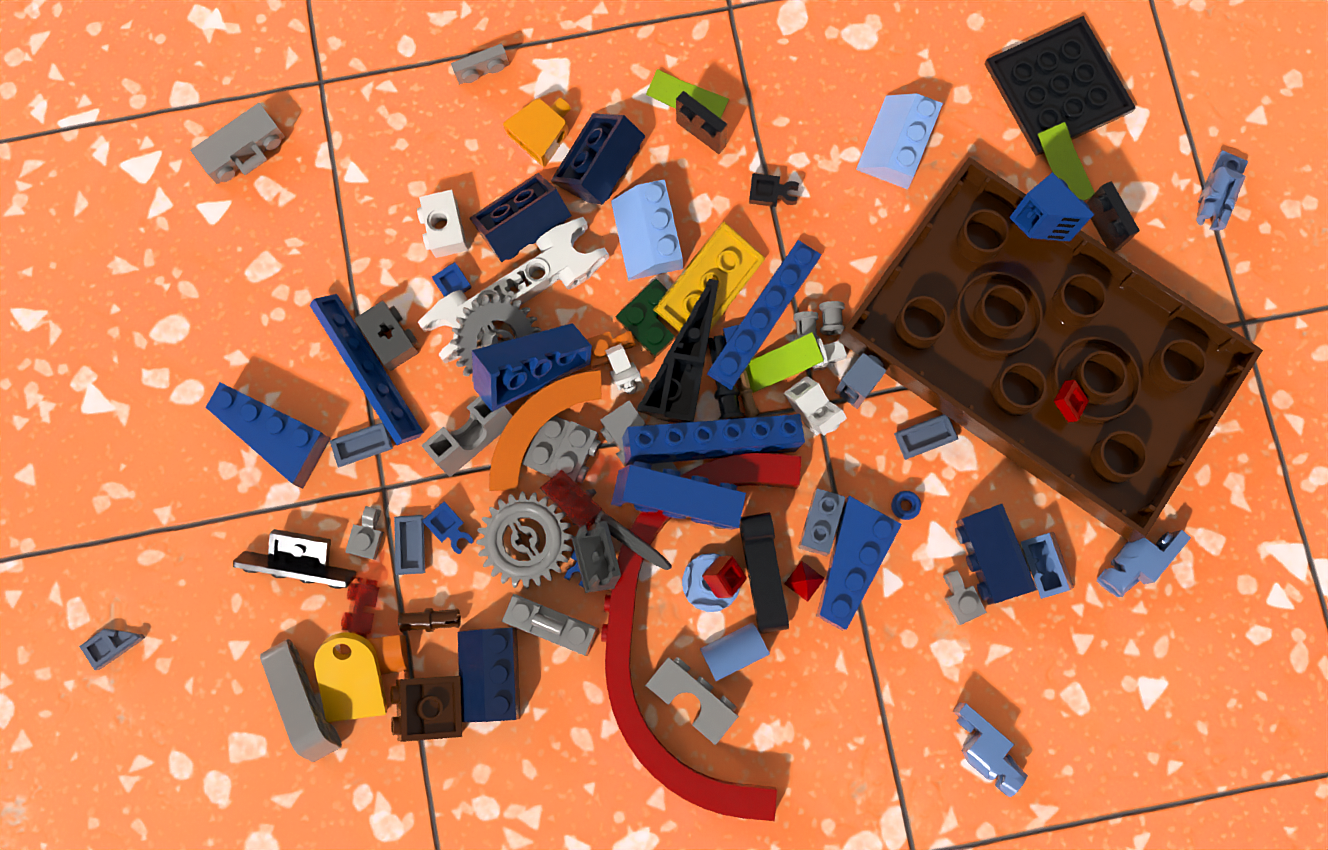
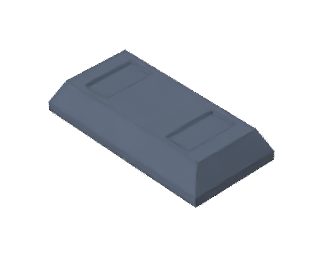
(926, 436)
(361, 444)
(409, 545)

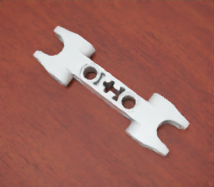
(557, 260)

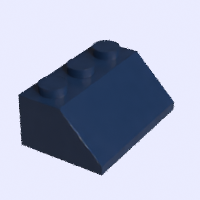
(599, 157)
(520, 217)
(994, 555)
(489, 675)

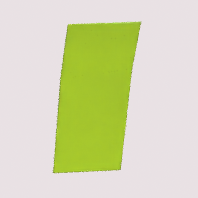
(667, 88)
(1065, 161)
(783, 362)

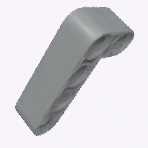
(297, 704)

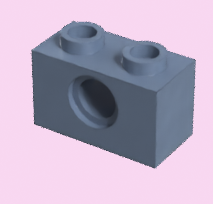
(860, 380)
(821, 522)

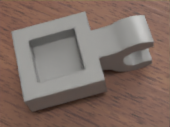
(364, 539)
(963, 602)

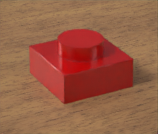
(1071, 401)

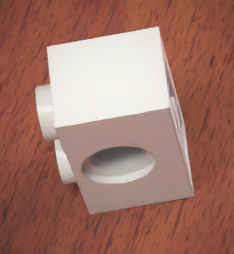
(437, 208)

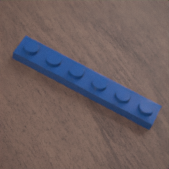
(764, 315)
(366, 369)

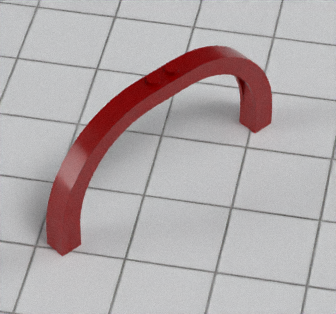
(709, 793)

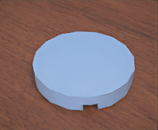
(697, 589)

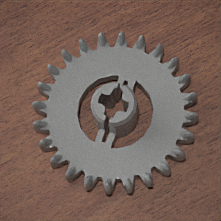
(482, 317)
(542, 562)

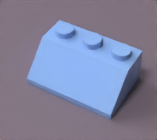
(899, 138)
(647, 230)

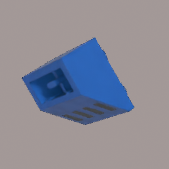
(1051, 211)

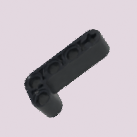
(763, 572)

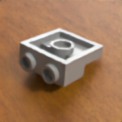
(562, 447)

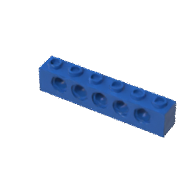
(712, 439)

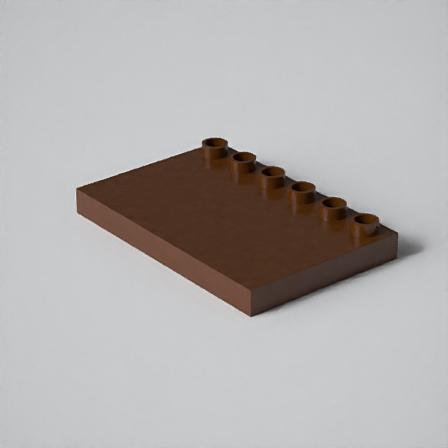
(1002, 319)

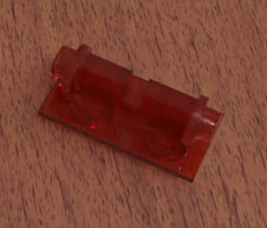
(571, 499)
(360, 596)

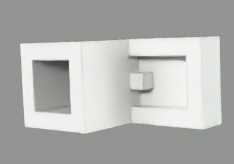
(814, 407)

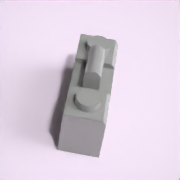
(238, 145)
(550, 625)

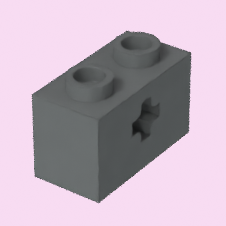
(375, 324)

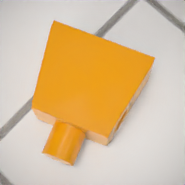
(539, 129)

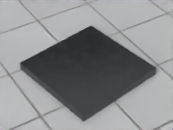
(1059, 81)

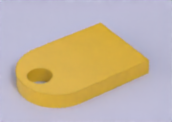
(349, 682)

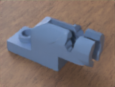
(1221, 190)
(1141, 562)
(988, 751)

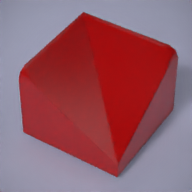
(724, 576)

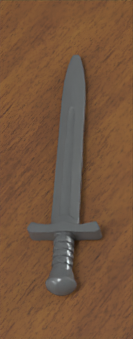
(629, 539)

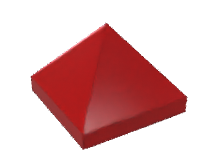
(804, 581)

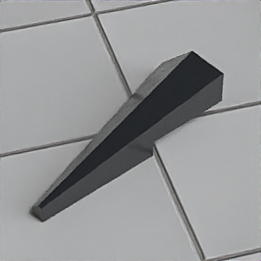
(677, 384)

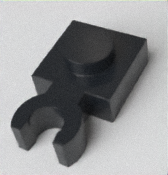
(766, 190)

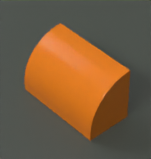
(390, 651)

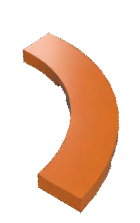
(531, 417)

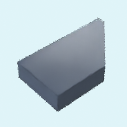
(108, 646)

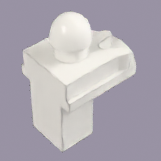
(831, 353)
(623, 371)

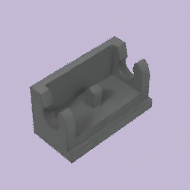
(596, 558)

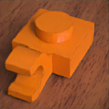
(605, 341)

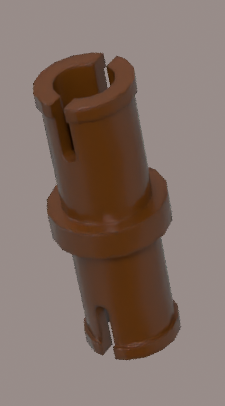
(429, 620)

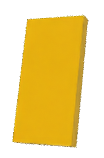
(722, 258)

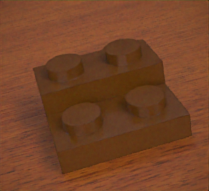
(427, 708)

